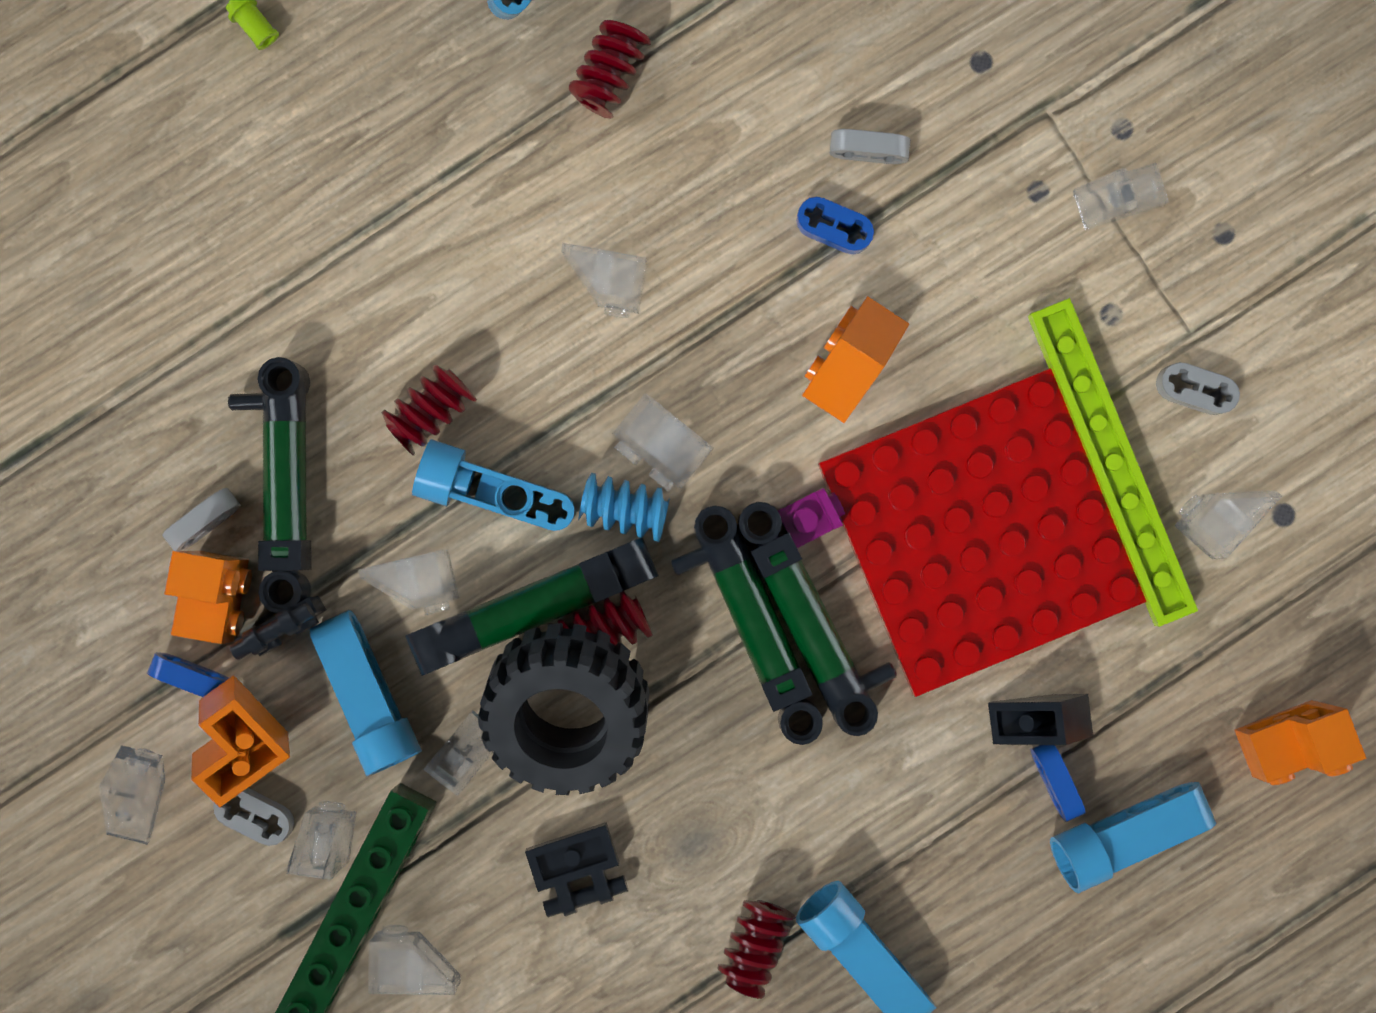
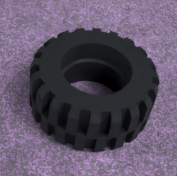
(557, 755)

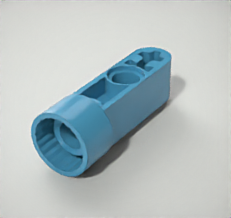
(447, 476)
(363, 694)
(1096, 851)
(837, 924)

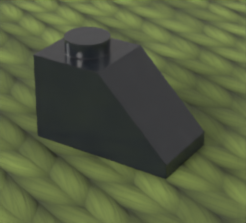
(1041, 720)

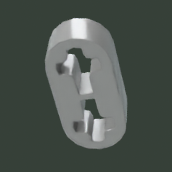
(870, 146)
(1200, 380)
(201, 520)
(249, 823)

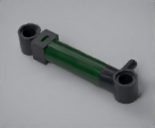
(284, 481)
(531, 606)
(755, 622)
(811, 624)

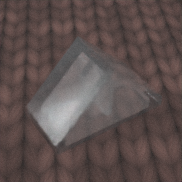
(460, 756)

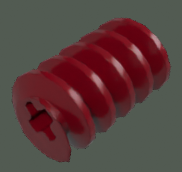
(606, 66)
(427, 408)
(616, 620)
(756, 948)

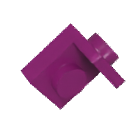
(812, 516)

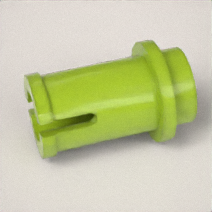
(252, 22)

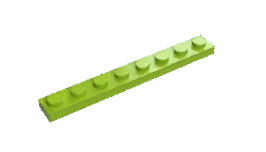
(1113, 462)

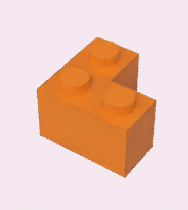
(856, 358)
(208, 595)
(1298, 739)
(243, 743)

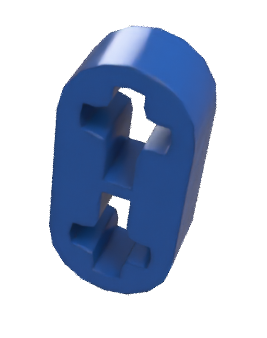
(839, 216)
(184, 674)
(1058, 781)

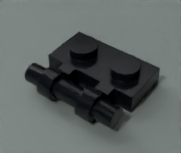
(291, 620)
(572, 858)

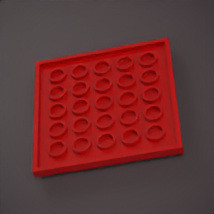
(982, 532)

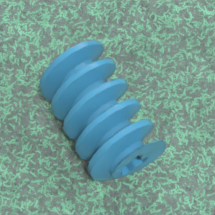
(624, 507)

